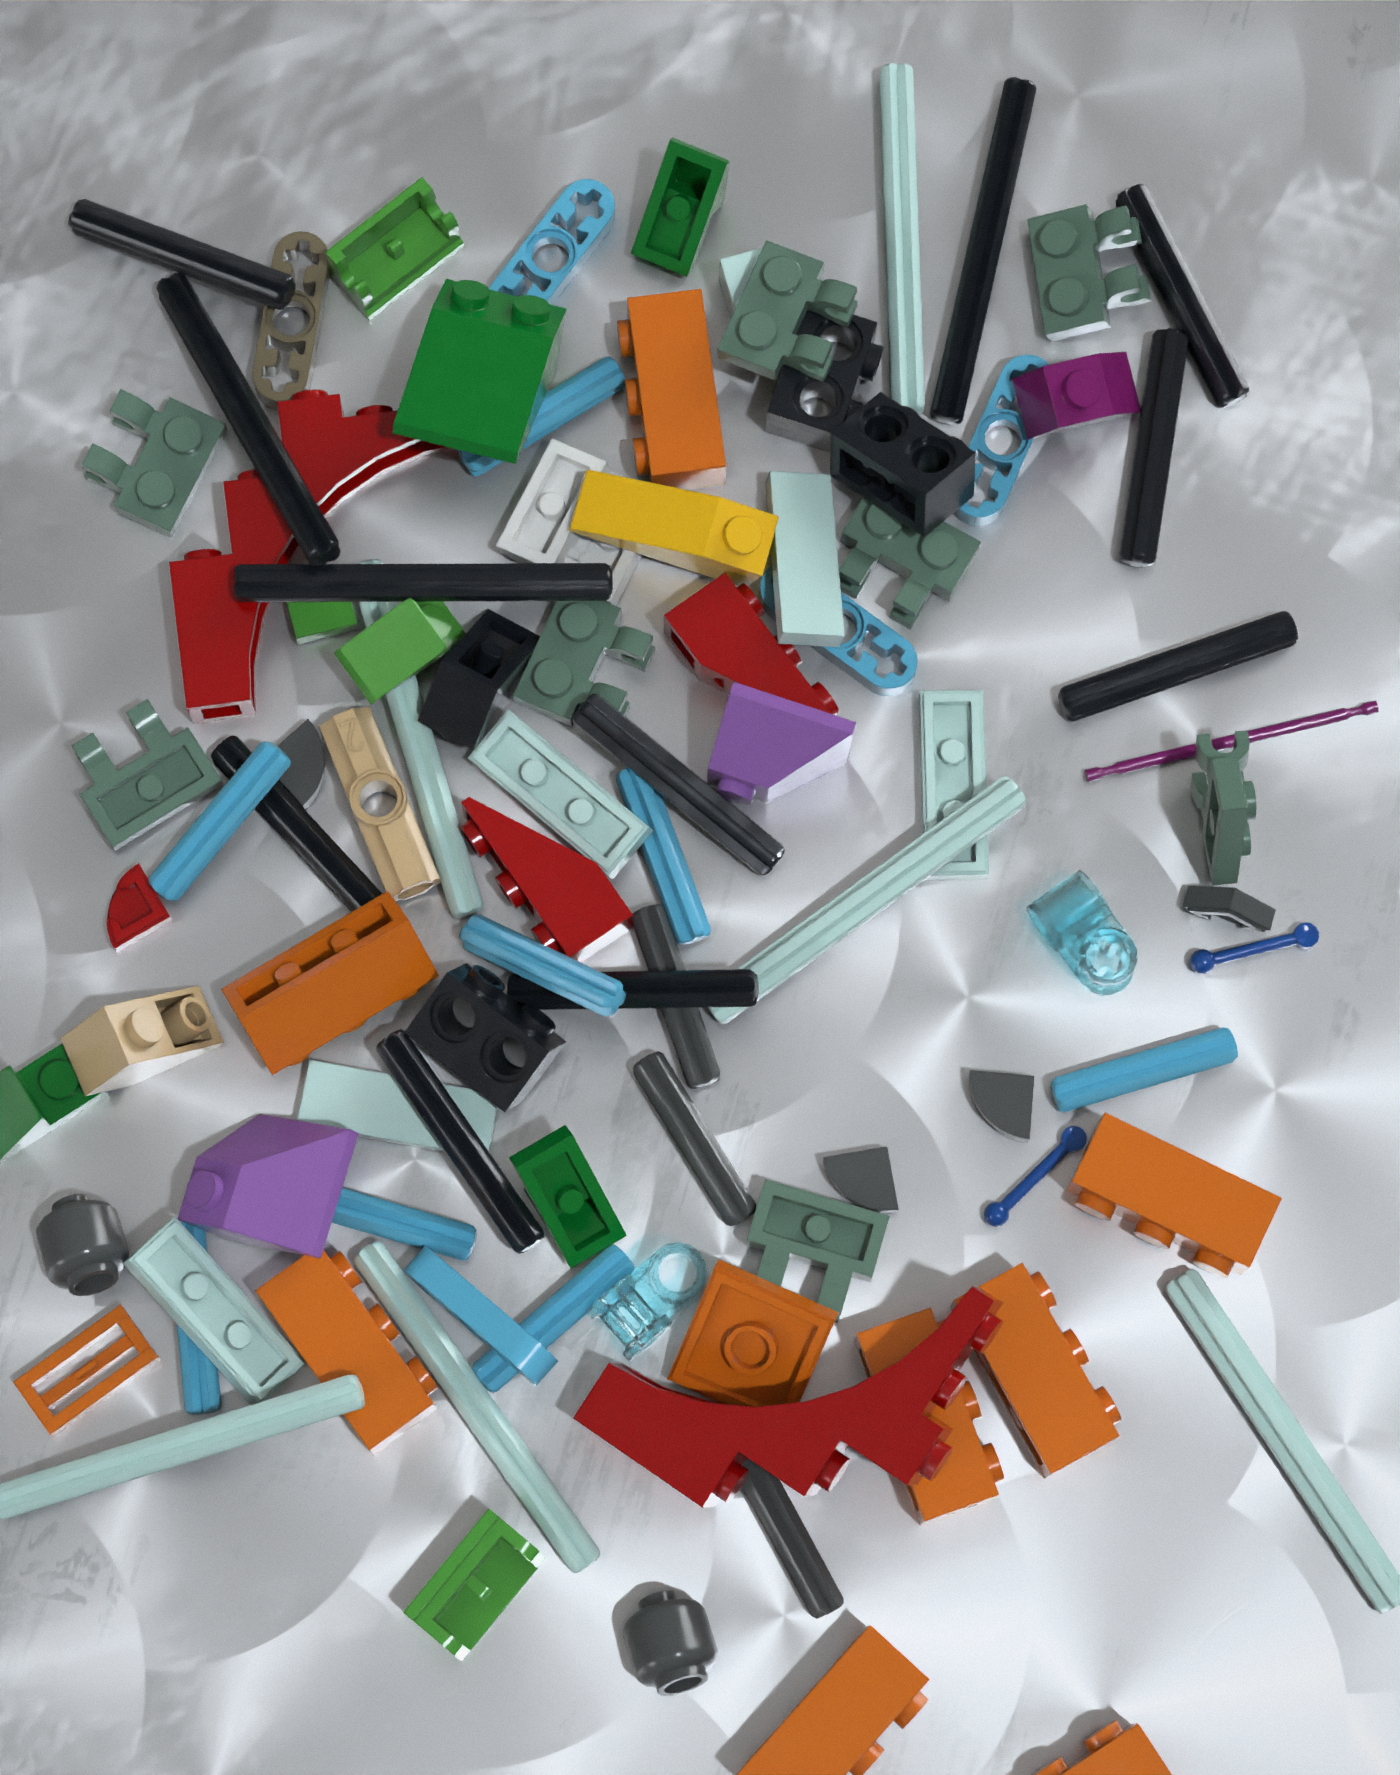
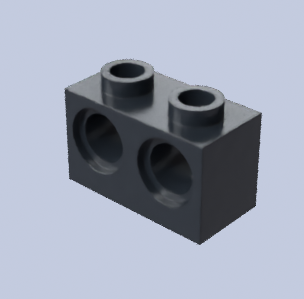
(839, 388)
(902, 464)
(478, 1050)

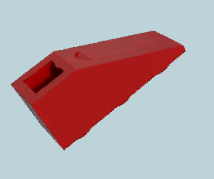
(728, 643)
(562, 889)

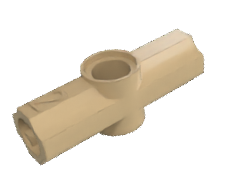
(365, 769)

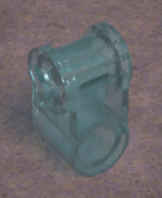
(1078, 926)
(648, 1300)

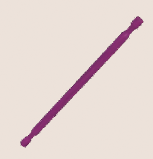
(1227, 741)

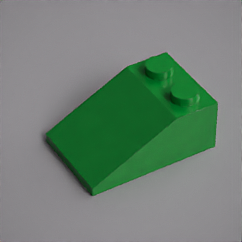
(481, 370)

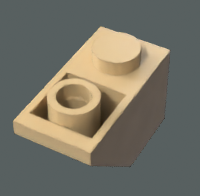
(140, 1039)

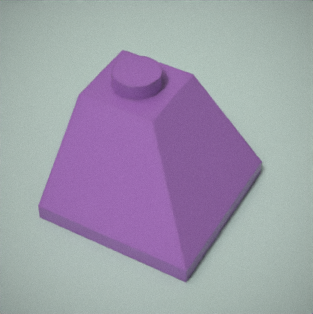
(774, 746)
(271, 1184)

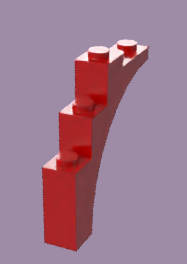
(214, 629)
(884, 1418)

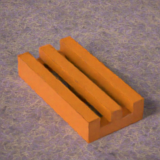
(41, 1404)

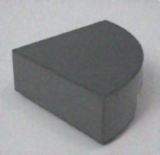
(307, 764)
(1229, 902)
(1004, 1101)
(864, 1178)

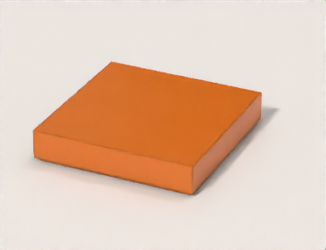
(751, 1341)

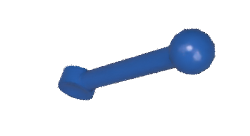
(1303, 937)
(1071, 1141)

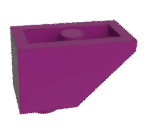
(1076, 393)

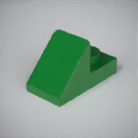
(681, 206)
(39, 1100)
(567, 1196)

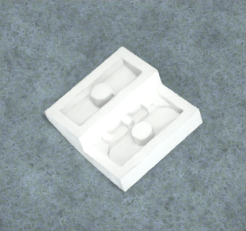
(544, 512)

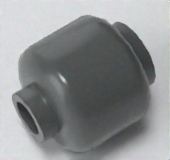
(82, 1245)
(670, 1643)

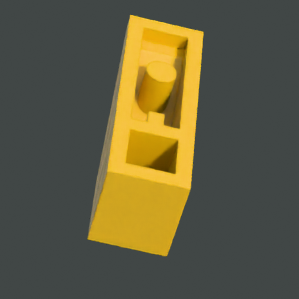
(675, 526)

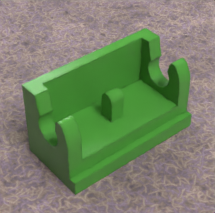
(394, 249)
(475, 1585)

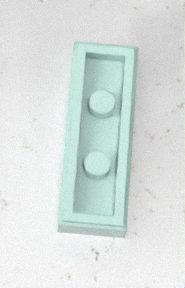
(805, 559)
(953, 769)
(560, 794)
(379, 1107)
(214, 1312)

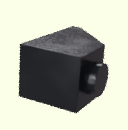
(477, 679)

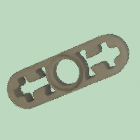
(315, 281)

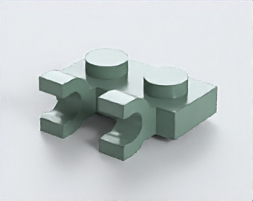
(1070, 271)
(772, 309)
(169, 467)
(928, 562)
(570, 654)
(151, 786)
(1224, 805)
(818, 1233)

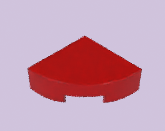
(134, 910)

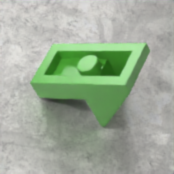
(399, 646)

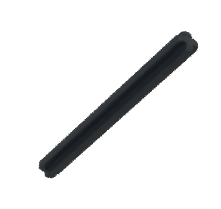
(983, 251)
(248, 420)
(423, 582)

